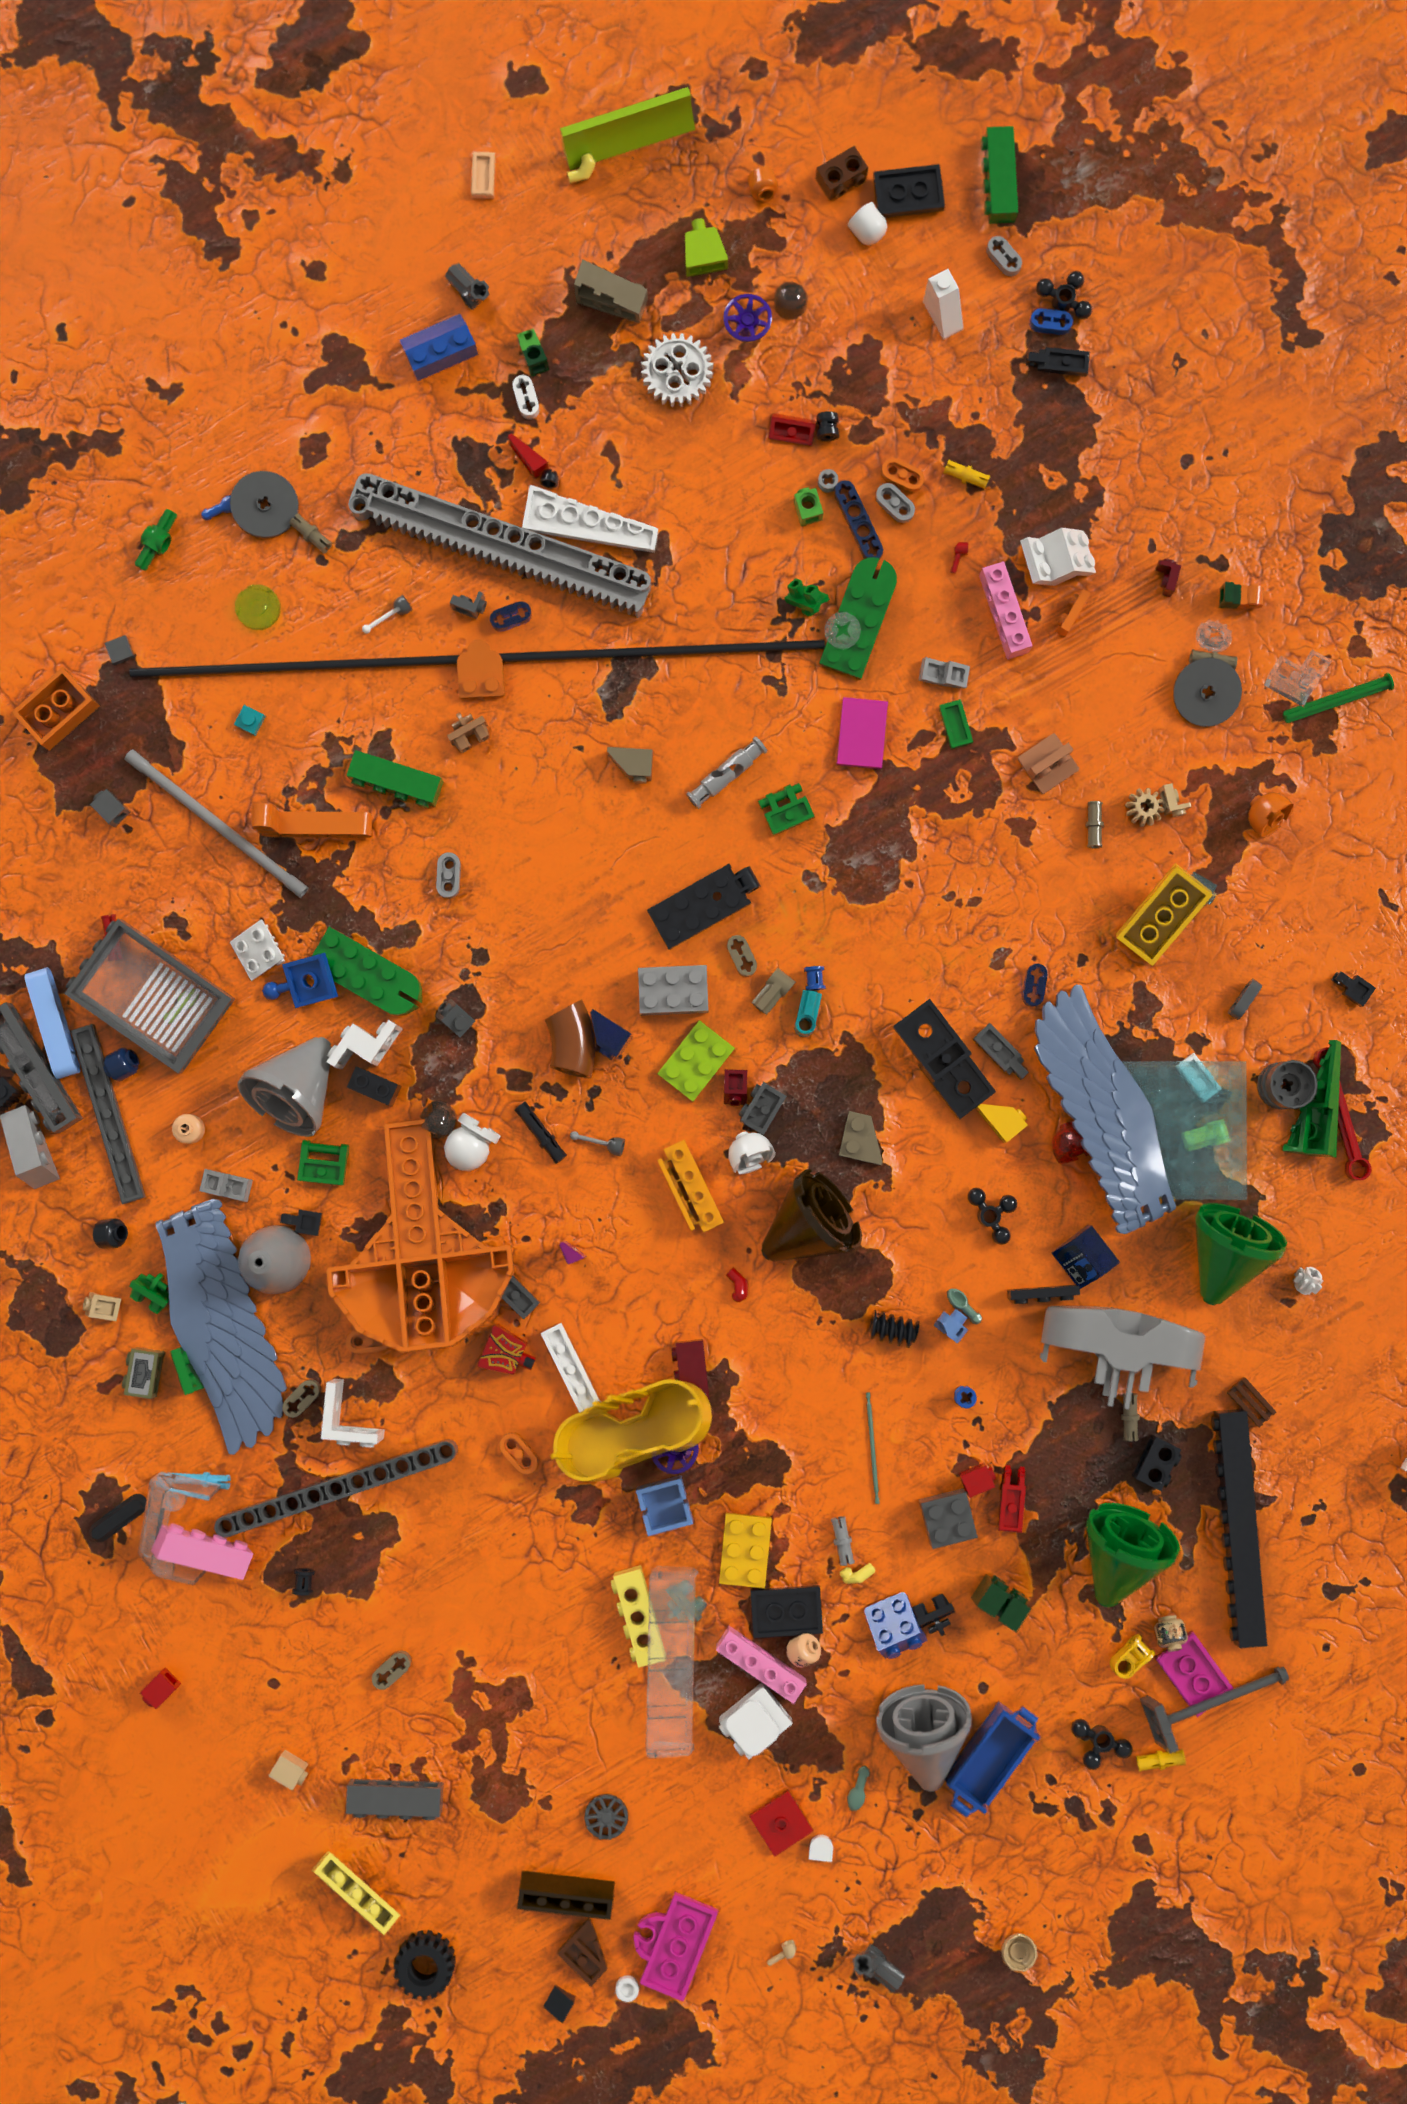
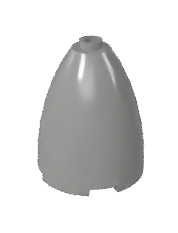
(274, 1259)

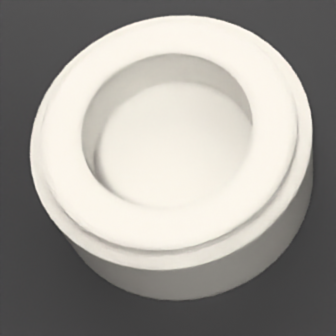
(627, 1988)

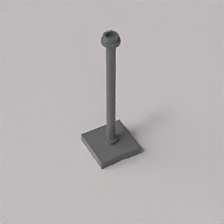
(1161, 1723)

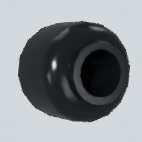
(109, 1233)

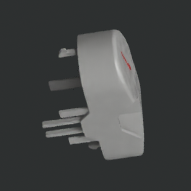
(1123, 1342)

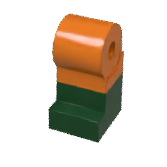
(1240, 596)

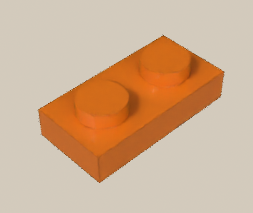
(1077, 604)

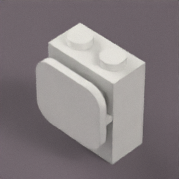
(755, 1721)

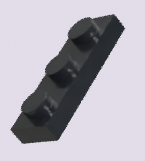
(1043, 1294)

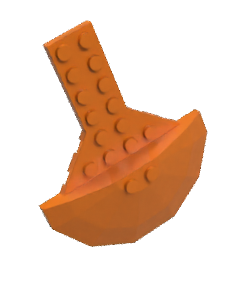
(422, 1274)

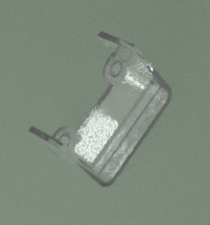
(166, 1494)

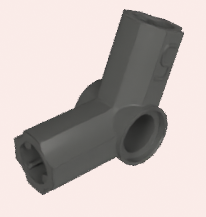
(470, 289)
(874, 1964)

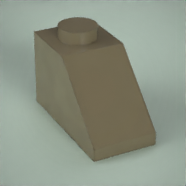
(633, 762)

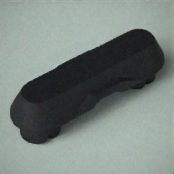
(118, 1518)

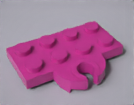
(675, 1944)

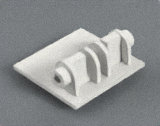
(257, 950)

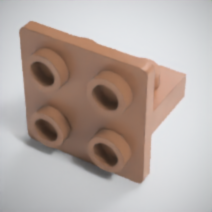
(1049, 763)

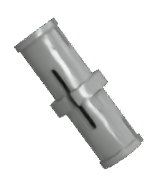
(842, 1540)

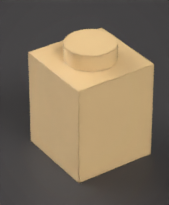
(289, 1770)

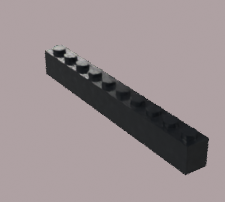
(1240, 1528)

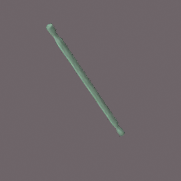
(872, 1447)

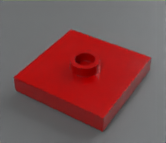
(781, 1822)

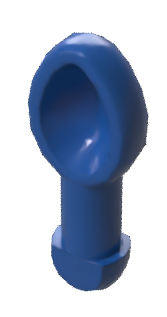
(223, 506)

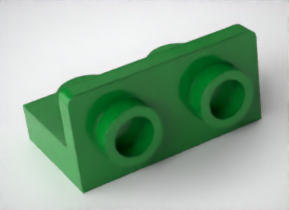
(187, 1376)

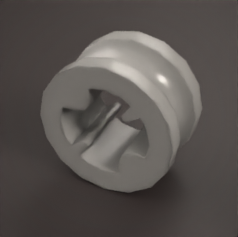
(828, 487)

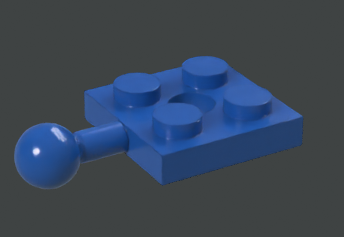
(296, 983)

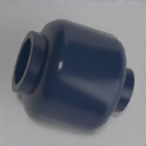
(121, 1064)

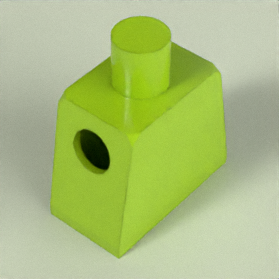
(704, 250)

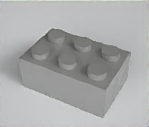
(673, 990)

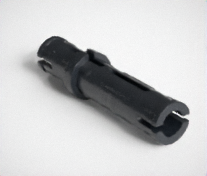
(545, 1139)

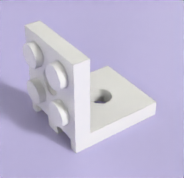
(331, 1418)

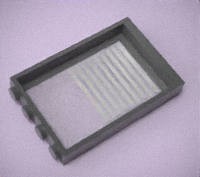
(149, 995)

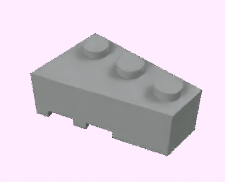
(28, 1147)

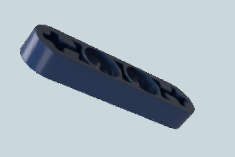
(856, 522)

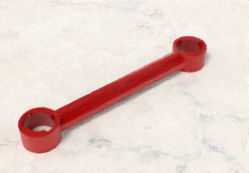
(1347, 1131)

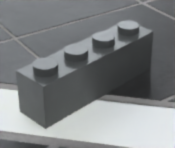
(394, 1798)

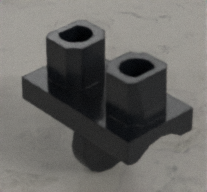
(942, 1610)

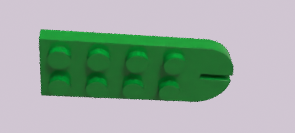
(868, 602)
(369, 974)

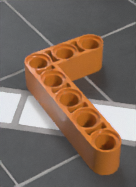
(274, 823)

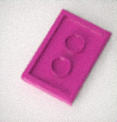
(862, 733)
(1193, 1672)

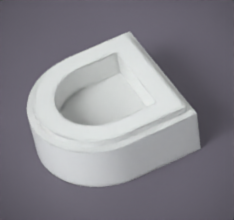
(821, 1848)

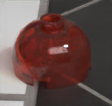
(1067, 1144)

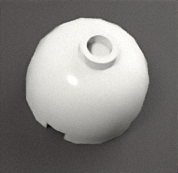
(749, 1151)

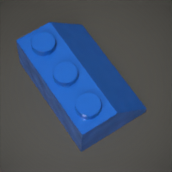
(439, 347)

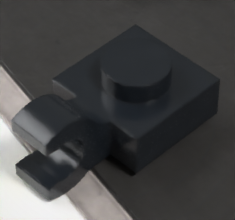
(1356, 989)
(306, 1221)

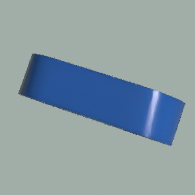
(1051, 321)

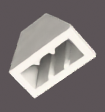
(944, 303)

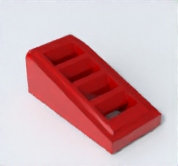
(532, 461)

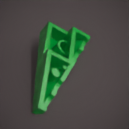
(1318, 1122)

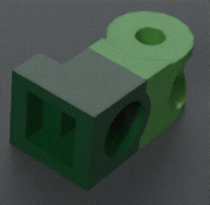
(533, 352)

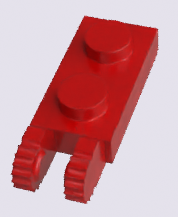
(1012, 1501)

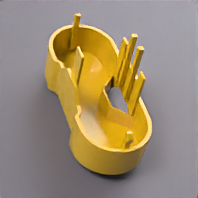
(599, 1445)

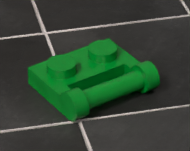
(322, 1170)

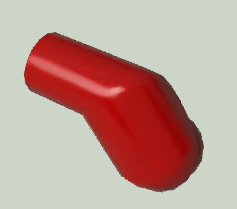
(740, 1285)

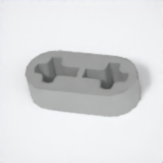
(1001, 258)

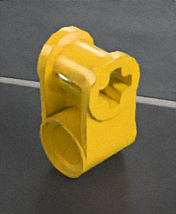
(1133, 1656)

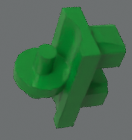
(805, 597)
(151, 1288)

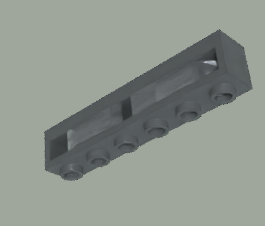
(35, 1072)

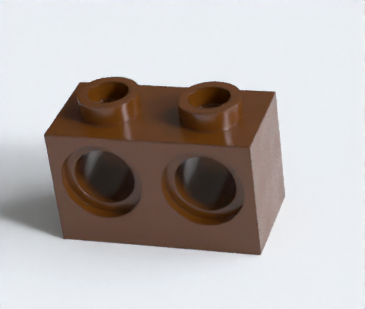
(838, 169)

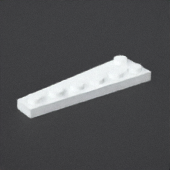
(567, 518)

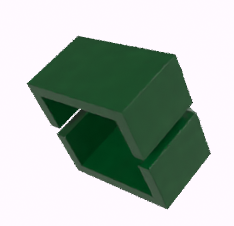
(996, 1599)

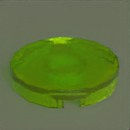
(257, 607)

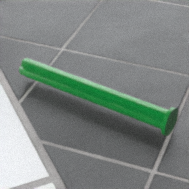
(1339, 698)

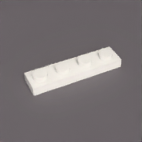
(570, 1367)

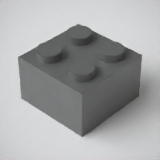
(948, 1518)

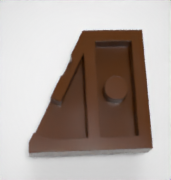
(584, 1953)

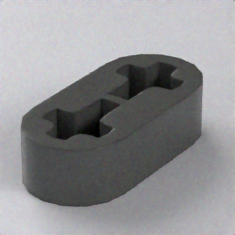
(1245, 999)

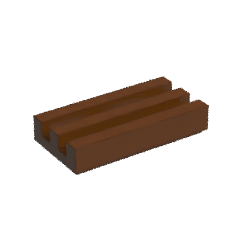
(1264, 1416)

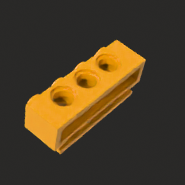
(694, 1186)

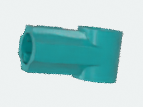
(808, 1011)

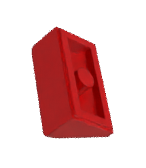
(792, 429)

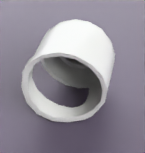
(868, 224)

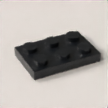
(909, 191)
(786, 1611)

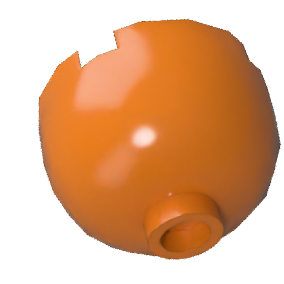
(1268, 811)

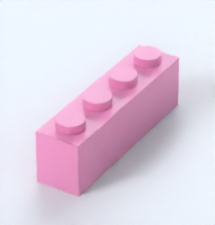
(202, 1551)

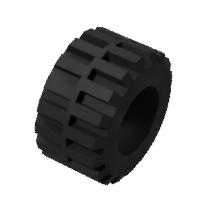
(418, 1983)

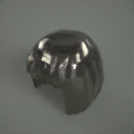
(439, 1119)

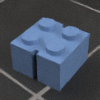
(664, 1505)

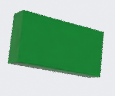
(955, 724)

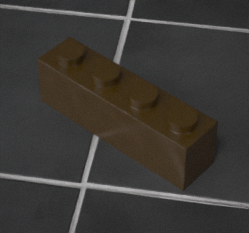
(566, 1895)

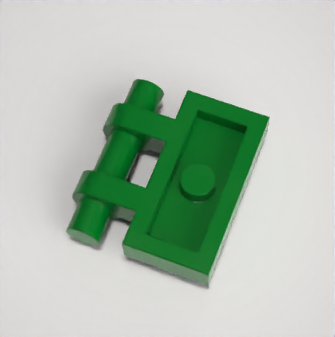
(789, 815)

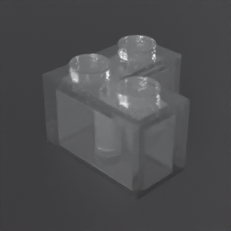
(1298, 681)

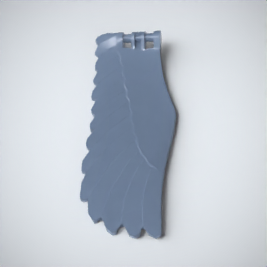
(1106, 1109)
(219, 1324)

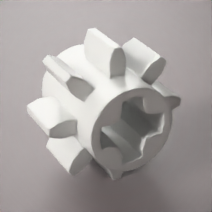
(1308, 1280)

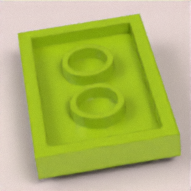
(696, 1061)

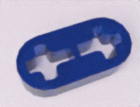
(510, 610)
(1029, 984)

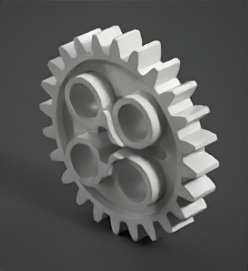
(693, 359)

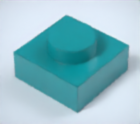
(249, 720)

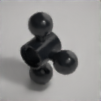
(1074, 281)
(1007, 1204)
(1092, 1758)

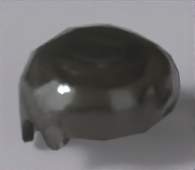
(790, 300)

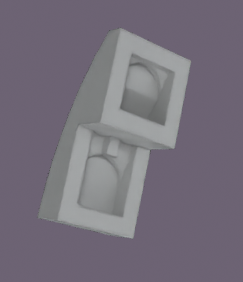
(944, 673)
(226, 1185)

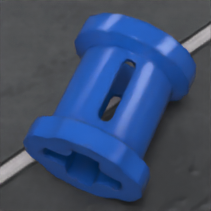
(814, 978)
(972, 1396)

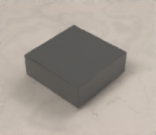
(119, 650)

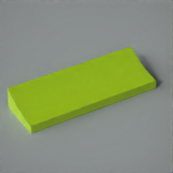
(628, 128)

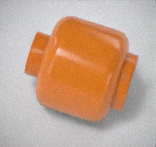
(762, 183)

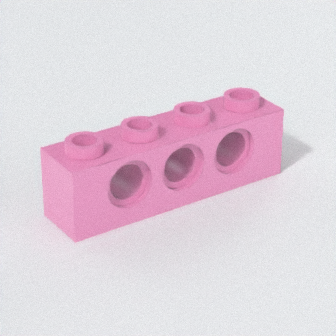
(1005, 610)
(761, 1664)

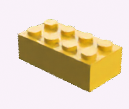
(1164, 914)

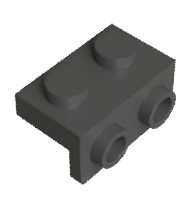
(762, 1108)

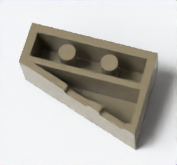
(609, 292)

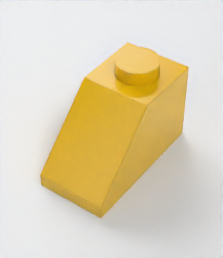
(1003, 1120)

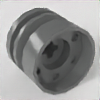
(1299, 1088)

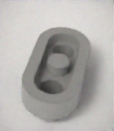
(897, 502)
(448, 876)

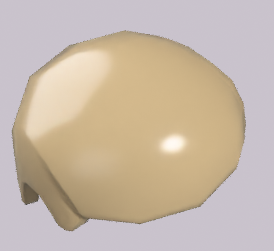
(1019, 1952)

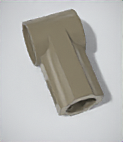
(775, 988)

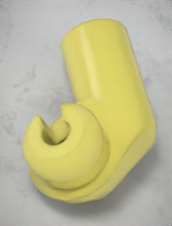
(584, 171)
(857, 1577)

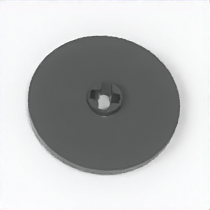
(259, 487)
(1198, 676)

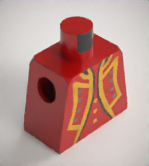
(505, 1352)

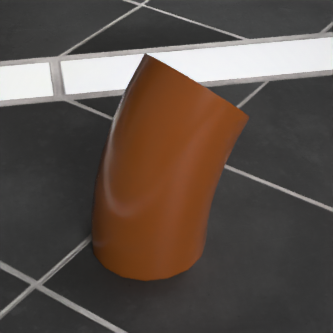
(572, 1041)

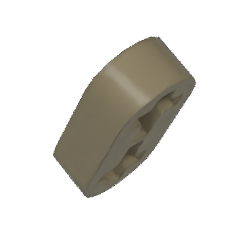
(747, 953)
(297, 1394)
(395, 1673)

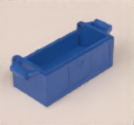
(991, 1757)

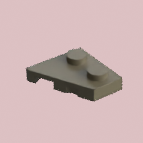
(860, 1139)

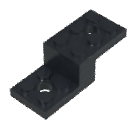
(944, 1059)

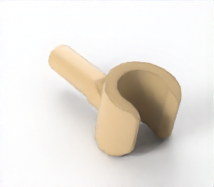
(788, 1952)

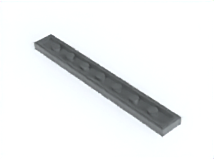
(108, 1114)

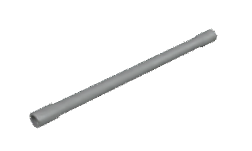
(144, 766)

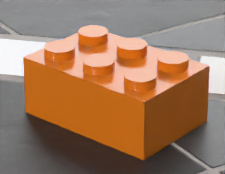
(55, 709)

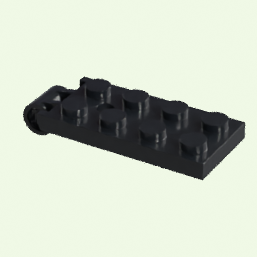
(696, 910)

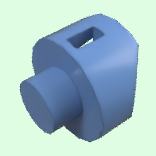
(952, 1325)

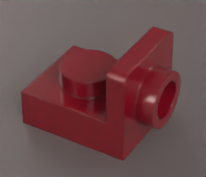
(1170, 577)
(735, 1087)

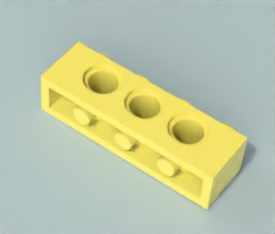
(633, 1579)
(355, 1892)

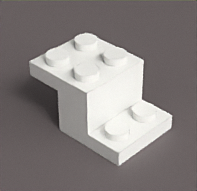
(1058, 556)
(363, 1044)

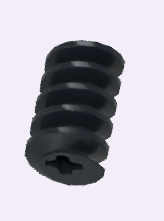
(893, 1329)

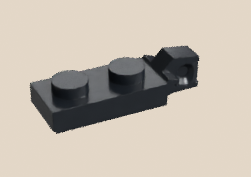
(1060, 361)

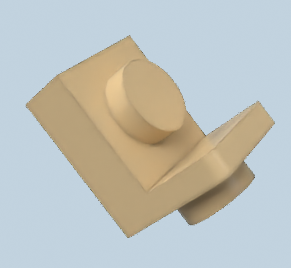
(1171, 798)
(101, 1306)

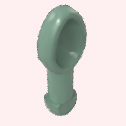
(959, 1301)
(857, 1795)

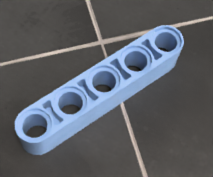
(52, 1023)

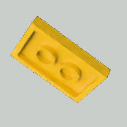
(745, 1550)

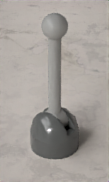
(614, 1145)

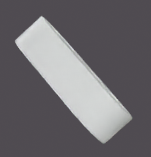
(531, 396)

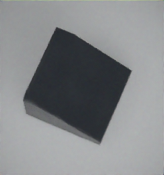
(559, 2003)

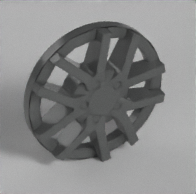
(606, 1816)

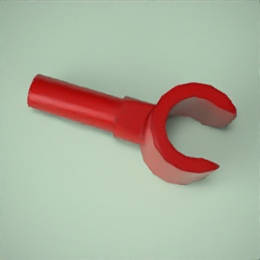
(960, 549)

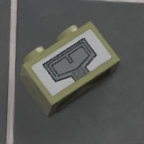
(143, 1372)

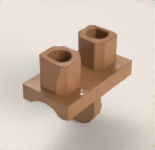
(460, 736)

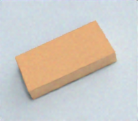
(483, 175)

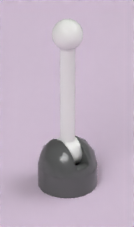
(400, 607)

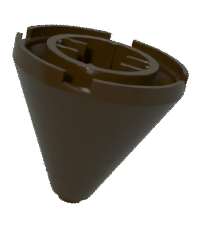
(812, 1221)

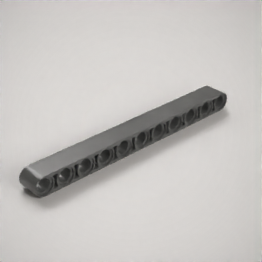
(325, 1490)

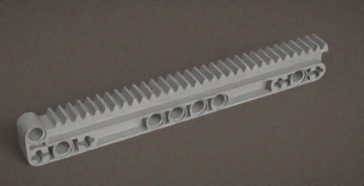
(448, 524)

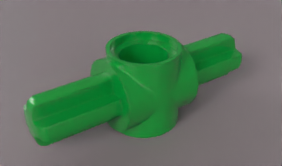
(156, 539)

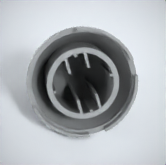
(291, 1087)
(925, 1731)

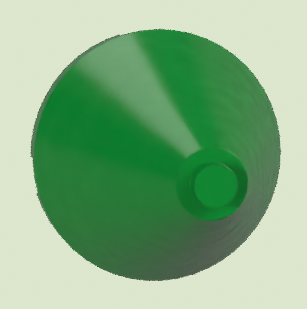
(1233, 1250)
(1126, 1551)

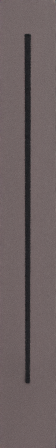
(452, 659)

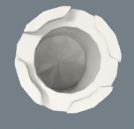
(469, 1145)

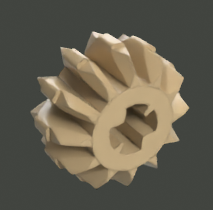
(1151, 801)

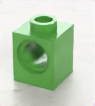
(811, 515)

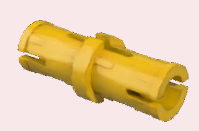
(966, 474)
(1160, 1760)

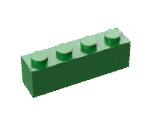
(1000, 175)
(394, 778)

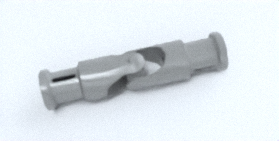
(723, 775)

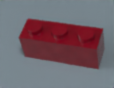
(691, 1363)

